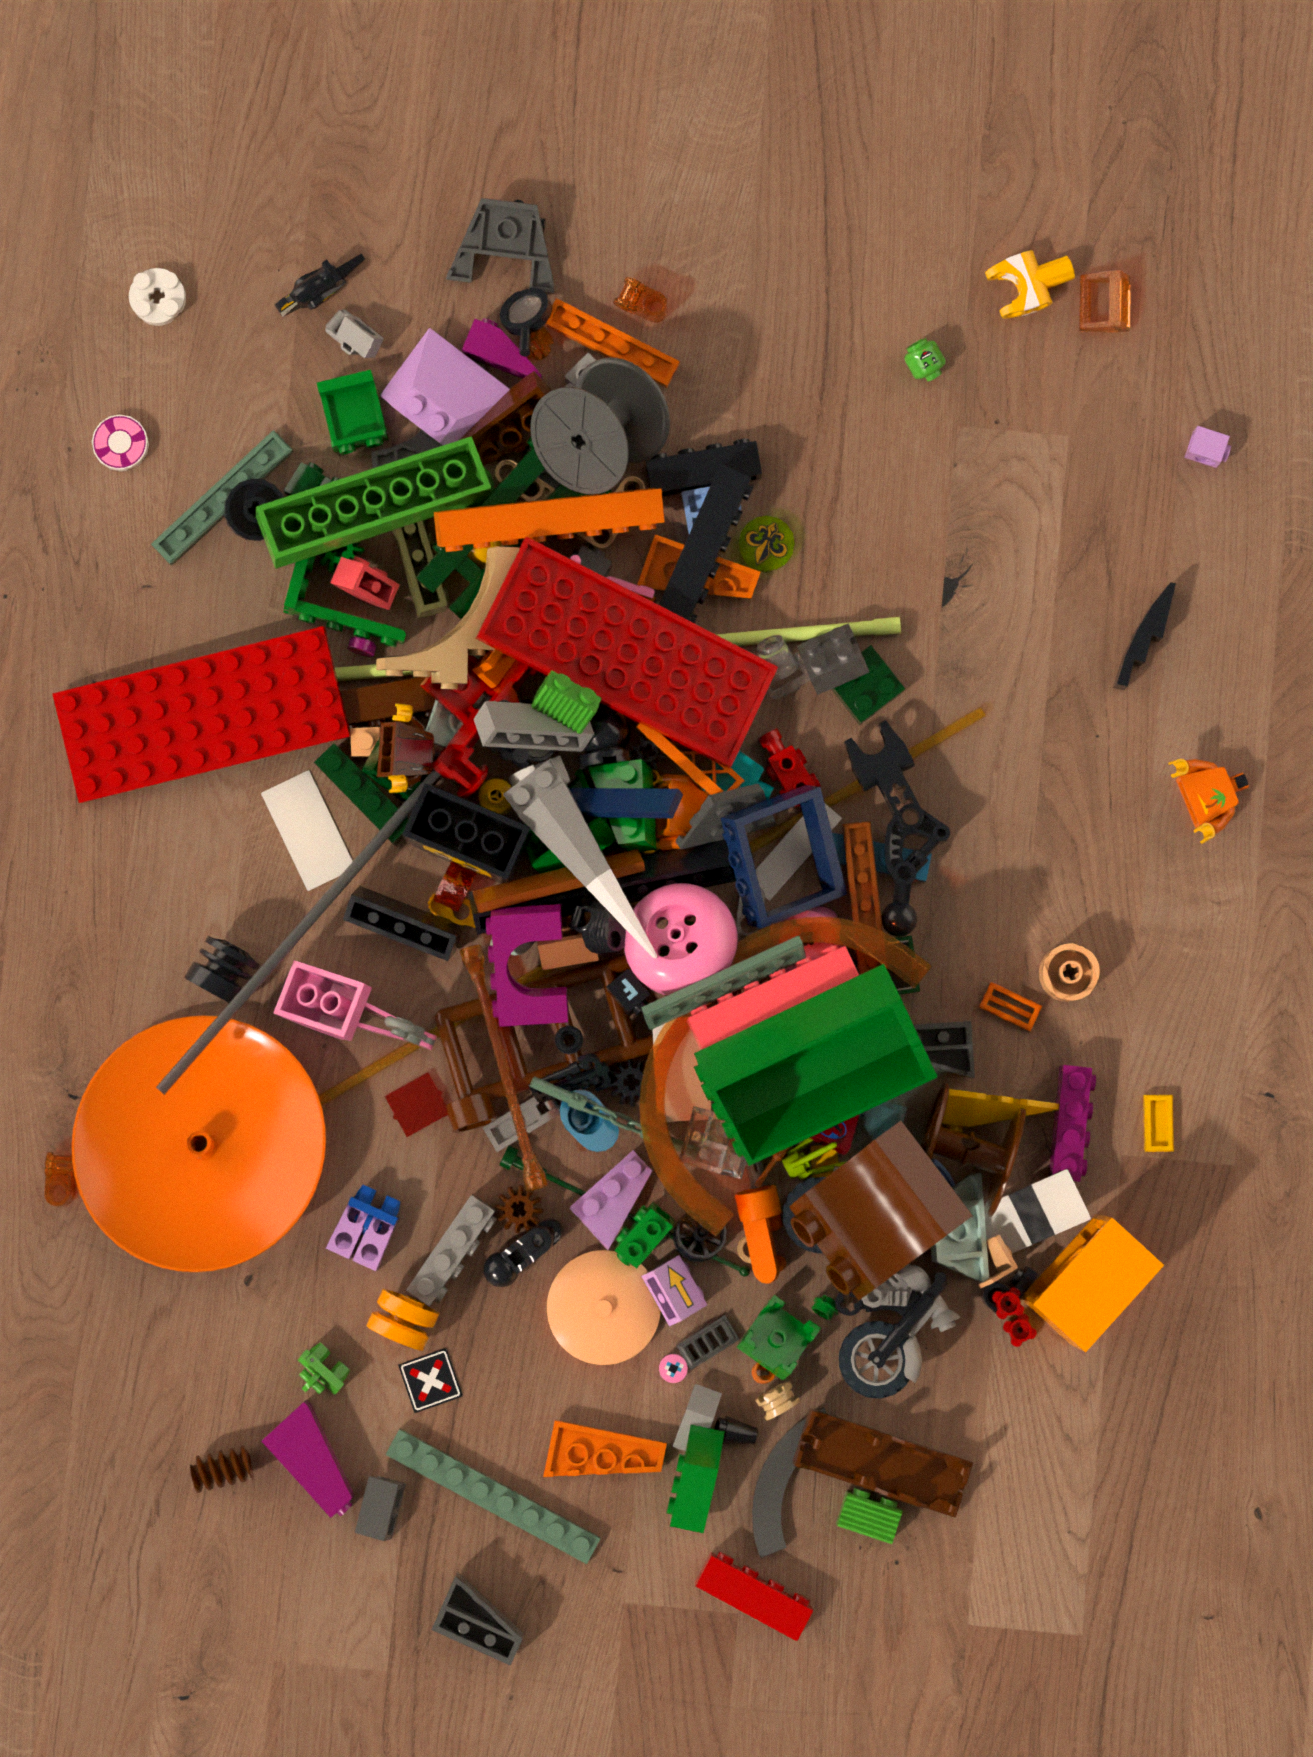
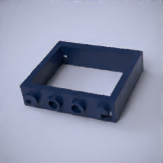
(821, 844)

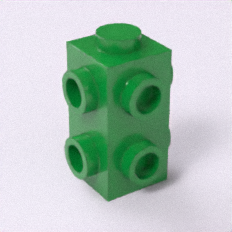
(644, 1235)

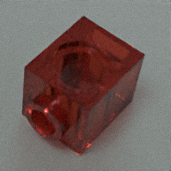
(454, 886)

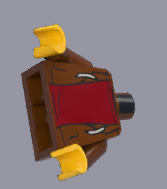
(405, 750)

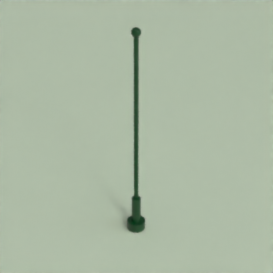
(511, 1159)

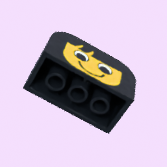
(467, 834)

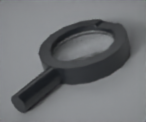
(524, 314)

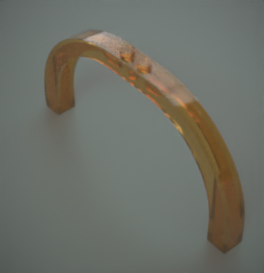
(661, 1151)

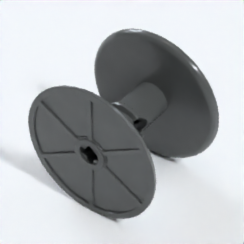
(600, 425)

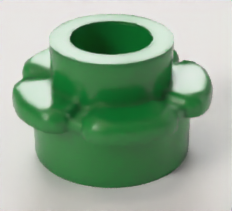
(825, 1307)

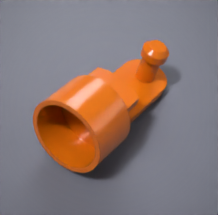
(760, 1215)

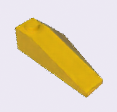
(976, 1108)

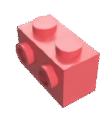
(364, 582)

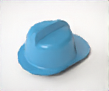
(588, 1129)

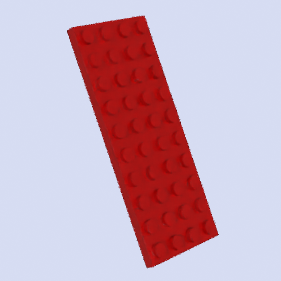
(627, 652)
(201, 714)

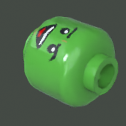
(924, 359)

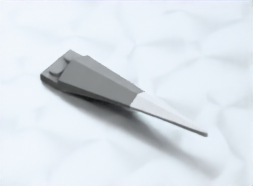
(553, 815)

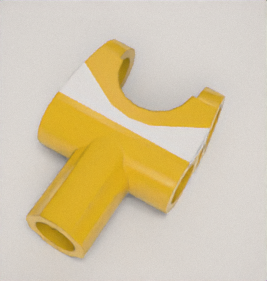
(1031, 281)

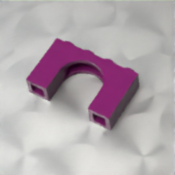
(514, 1001)

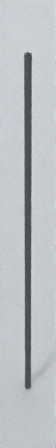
(297, 933)

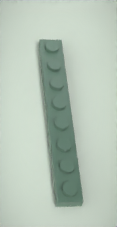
(493, 1496)

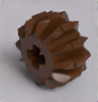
(509, 1210)

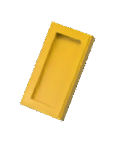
(1158, 1123)

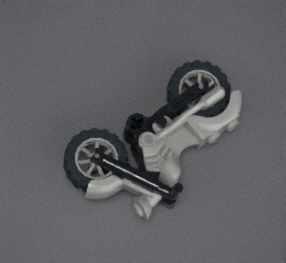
(905, 1292)

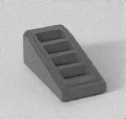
(685, 1352)

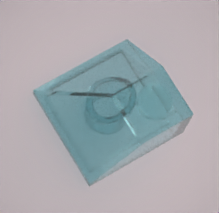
(881, 1118)

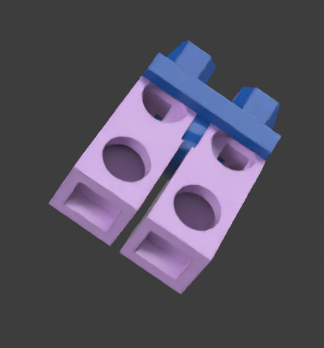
(374, 1223)

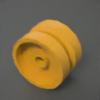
(405, 1314)

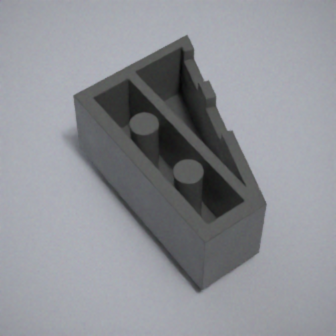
(949, 1046)
(477, 1622)

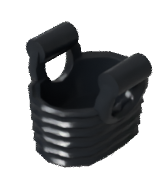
(603, 931)

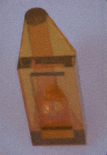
(1118, 302)

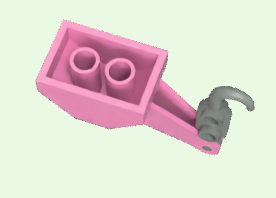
(335, 1006)

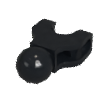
(503, 1267)

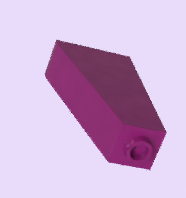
(309, 1458)

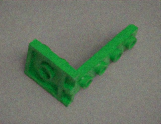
(335, 620)

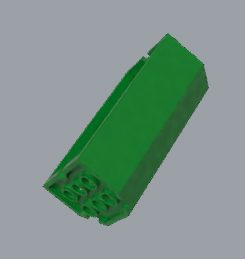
(813, 1066)

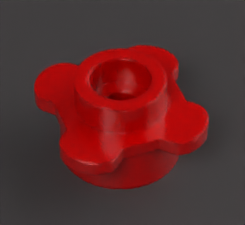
(1012, 1296)
(1027, 1331)

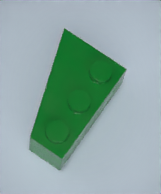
(629, 832)
(696, 1480)

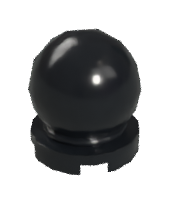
(609, 739)

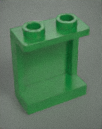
(353, 412)

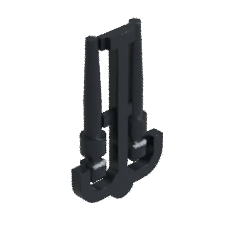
(579, 1081)

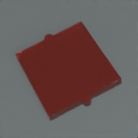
(417, 1104)

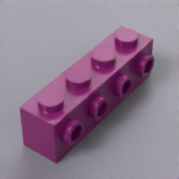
(1070, 1121)

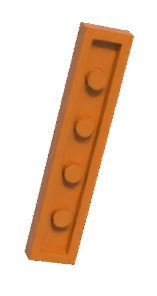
(611, 341)

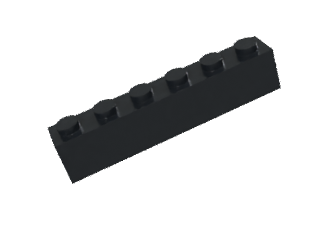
(706, 541)

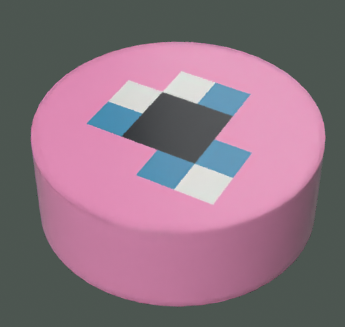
(673, 1368)

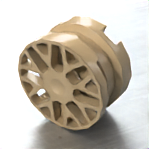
(777, 1400)

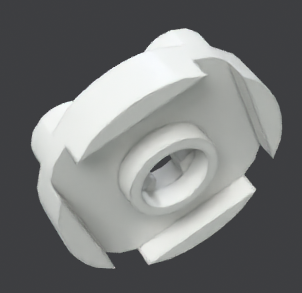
(145, 285)

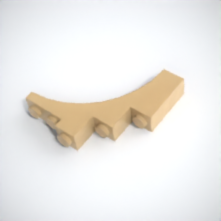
(449, 656)

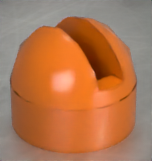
(762, 1379)

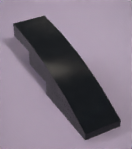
(1150, 628)

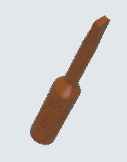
(776, 1158)

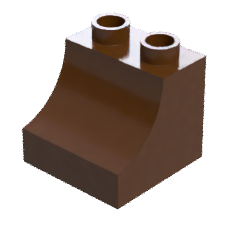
(878, 1212)

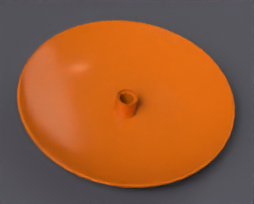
(140, 1155)

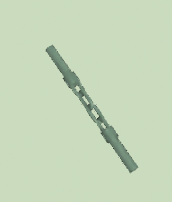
(579, 1101)

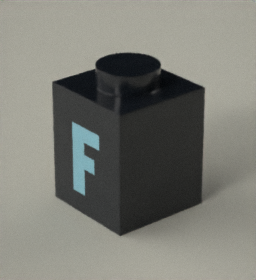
(629, 993)

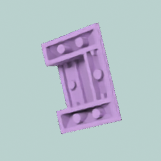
(442, 389)

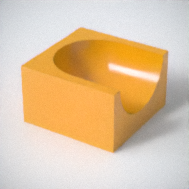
(1092, 1281)

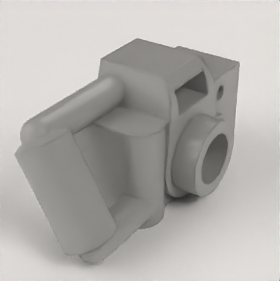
(354, 334)

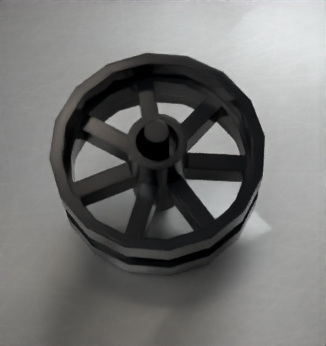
(698, 1237)

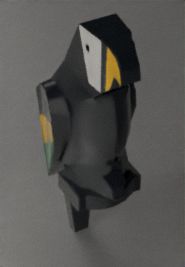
(317, 286)

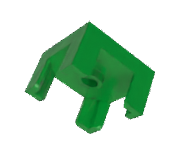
(777, 1338)

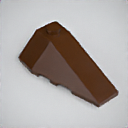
(508, 422)

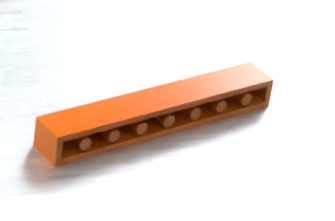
(549, 517)

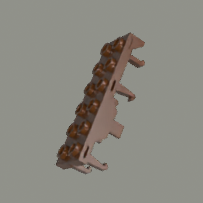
(882, 1463)

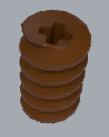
(221, 1469)

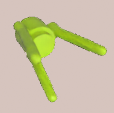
(798, 1163)

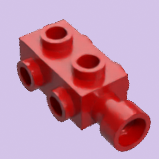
(786, 777)

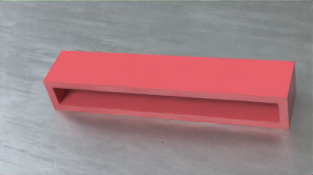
(772, 997)

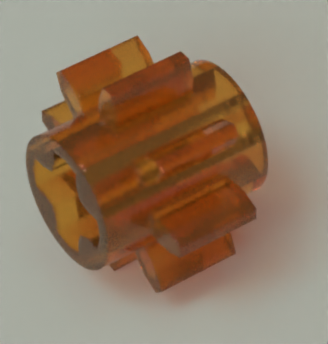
(540, 344)

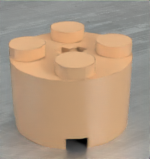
(1082, 982)

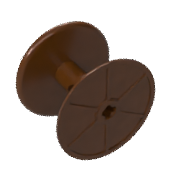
(985, 1156)

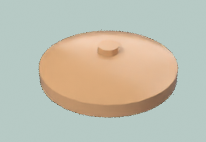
(602, 1308)

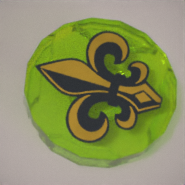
(766, 543)

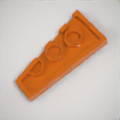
(730, 580)
(591, 1450)

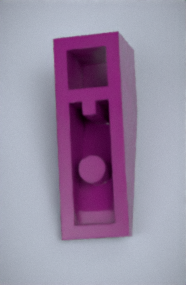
(494, 348)

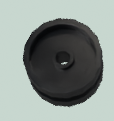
(241, 499)

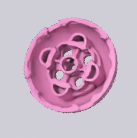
(712, 932)

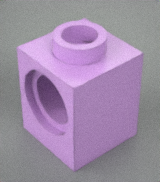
(1208, 447)

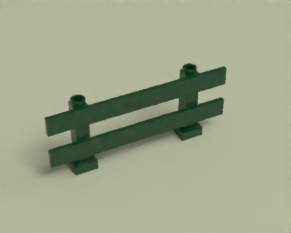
(506, 492)

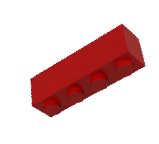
(754, 1596)

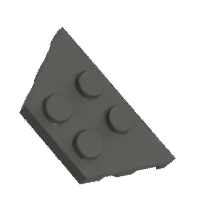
(707, 821)

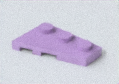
(611, 1198)

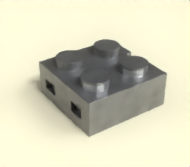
(833, 659)

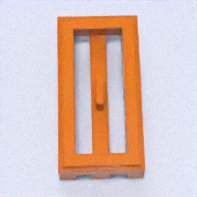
(988, 996)

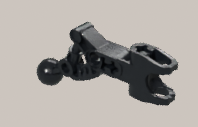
(886, 772)

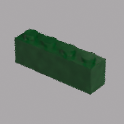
(359, 790)

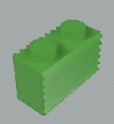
(566, 701)
(869, 1515)

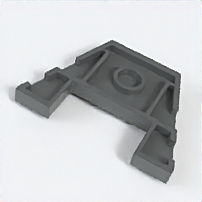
(505, 231)

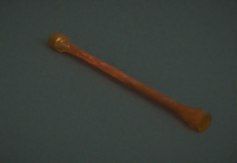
(533, 1174)

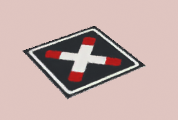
(430, 1380)

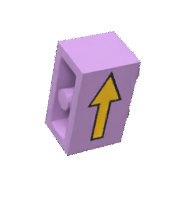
(674, 1290)

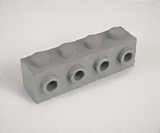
(526, 728)
(451, 1249)

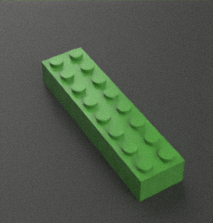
(372, 502)

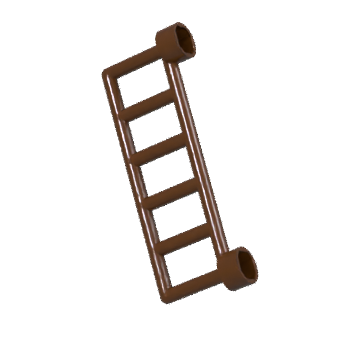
(475, 1105)

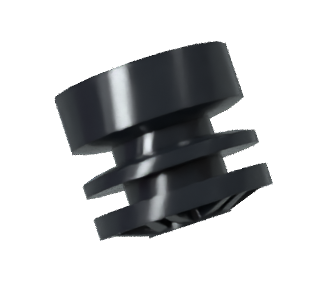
(222, 969)

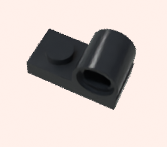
(1021, 1280)

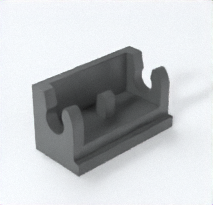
(380, 1508)

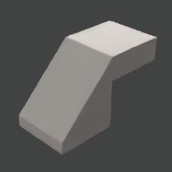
(699, 1412)

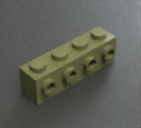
(415, 553)

